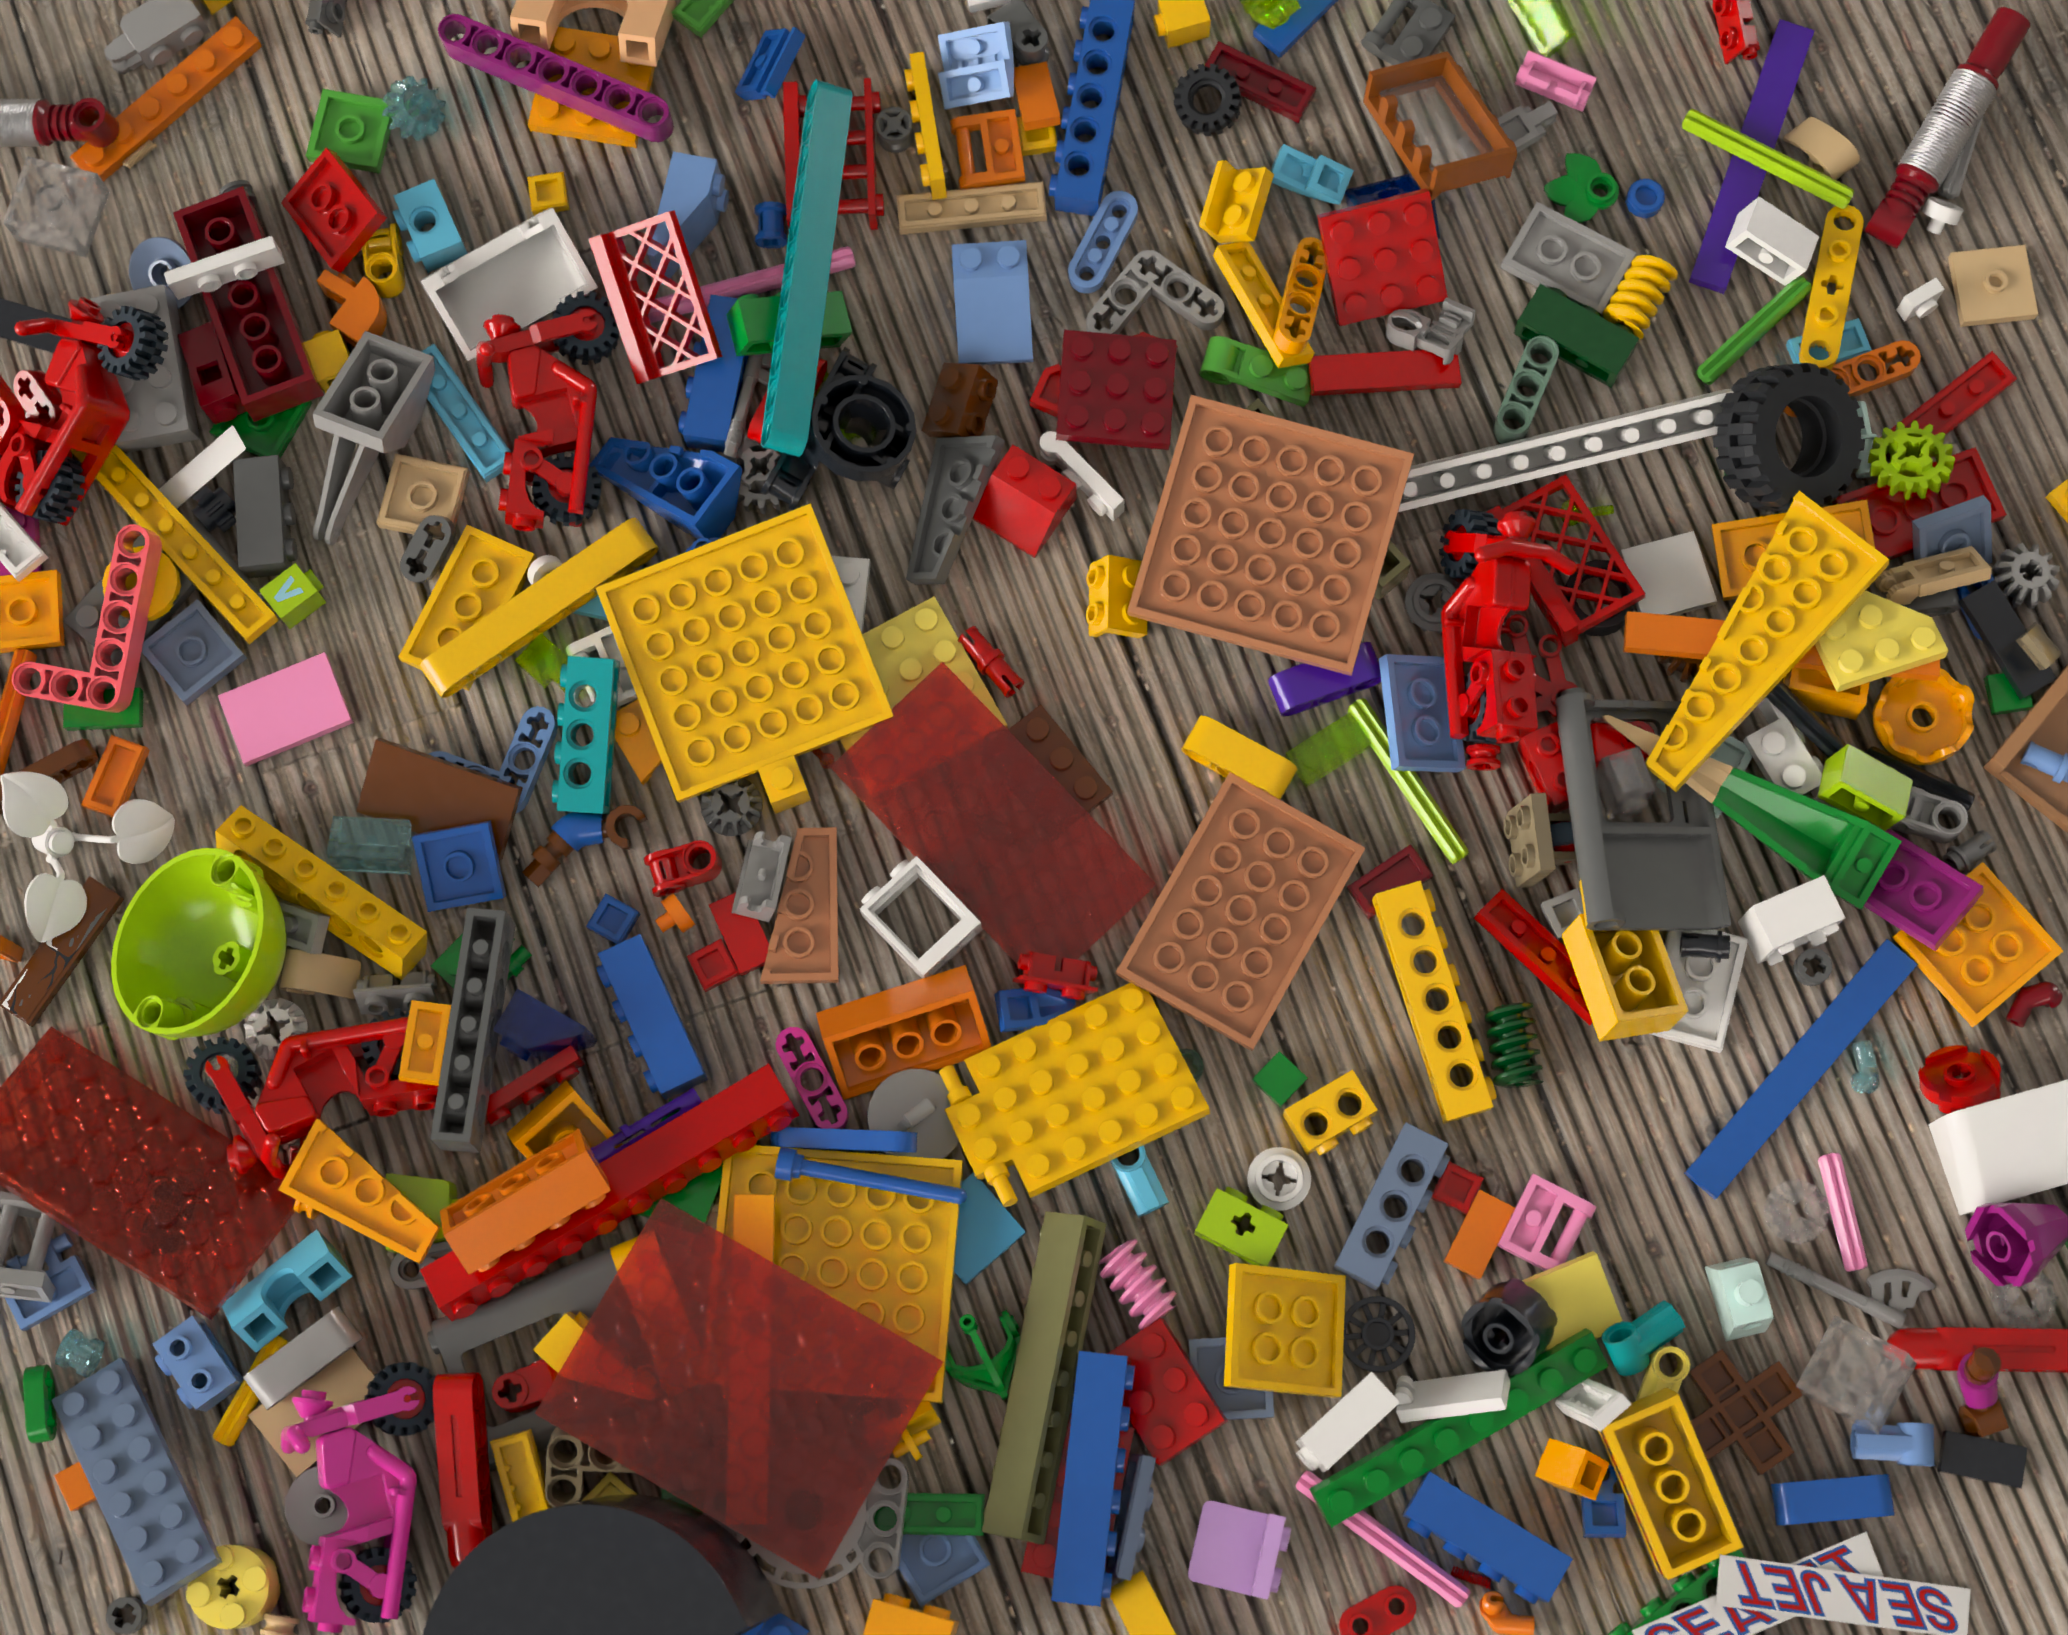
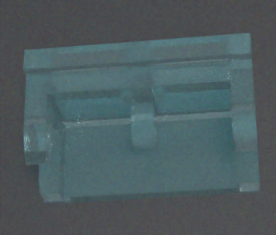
(370, 845)

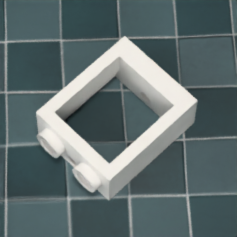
(944, 949)
(1345, 1424)

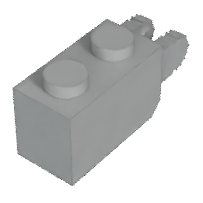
(155, 34)

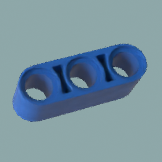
(1832, 1499)

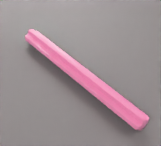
(749, 283)

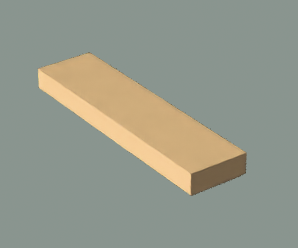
(972, 208)

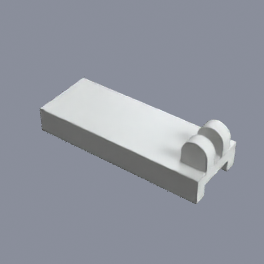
(1451, 1395)

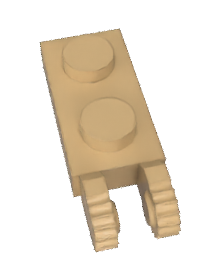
(1933, 575)

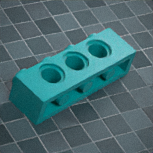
(601, 717)

